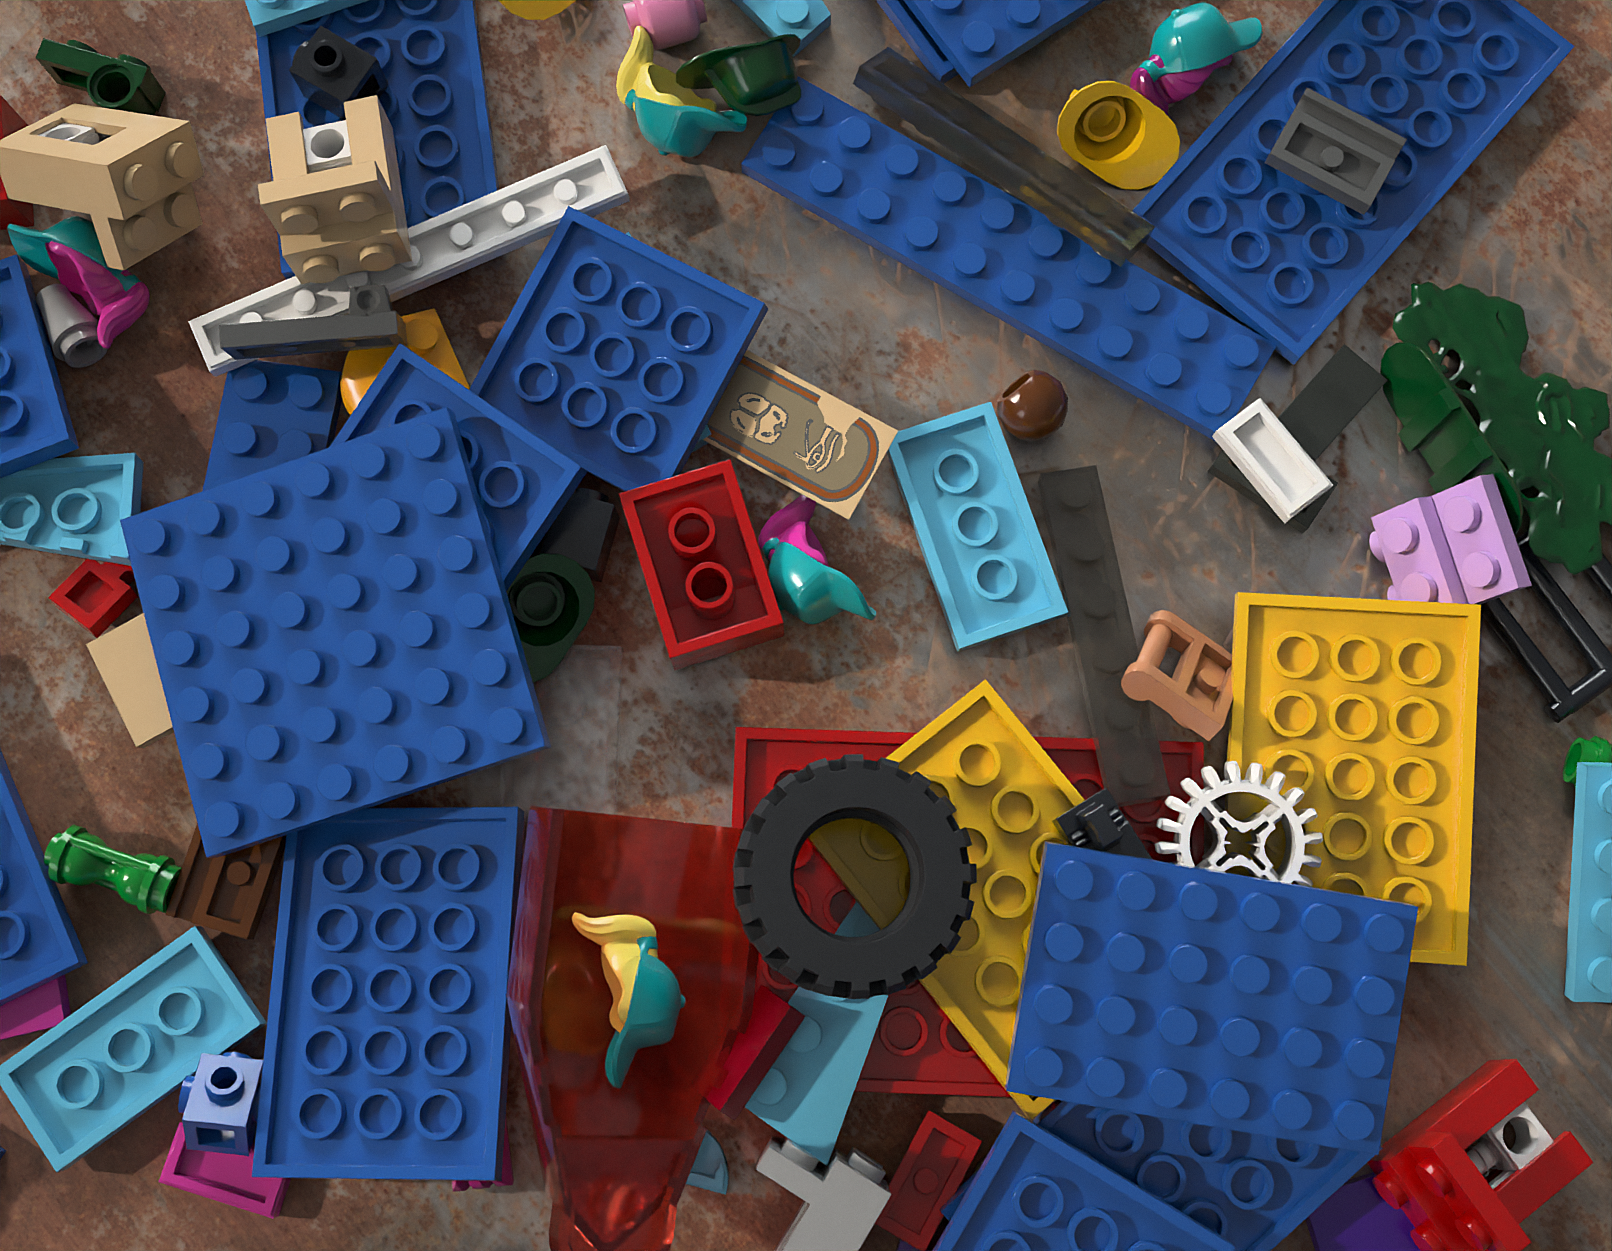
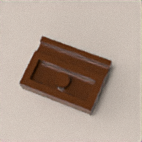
(226, 890)

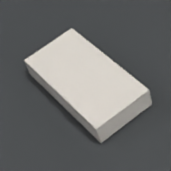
(1272, 460)

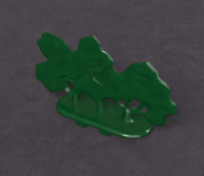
(1529, 423)

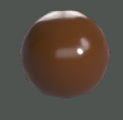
(1033, 406)

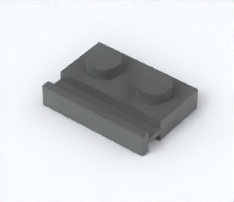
(1335, 151)

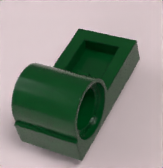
(102, 76)

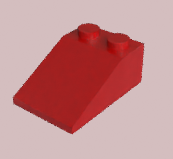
(702, 564)

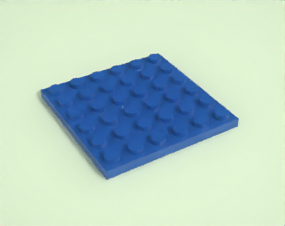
(333, 634)

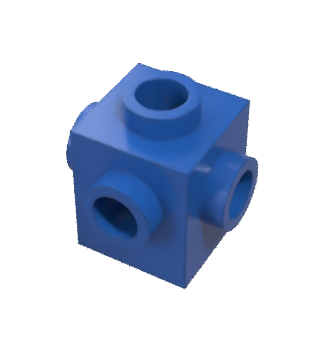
(222, 1103)

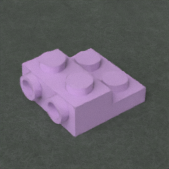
(1450, 546)

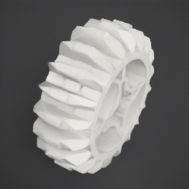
(1261, 824)

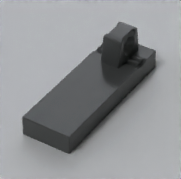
(367, 326)

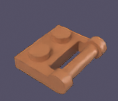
(1201, 684)

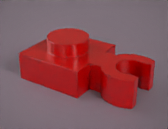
(95, 594)

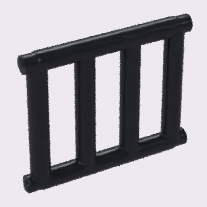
(1561, 699)

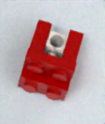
(1444, 1186)

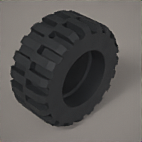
(936, 861)

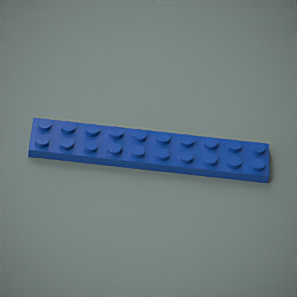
(1009, 259)

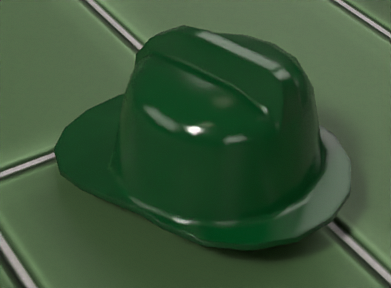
(749, 77)
(550, 609)

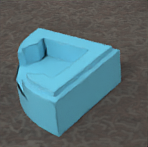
(710, 1166)

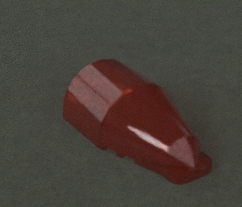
(604, 1151)

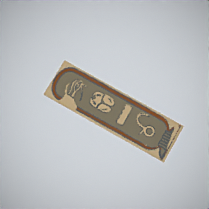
(799, 434)

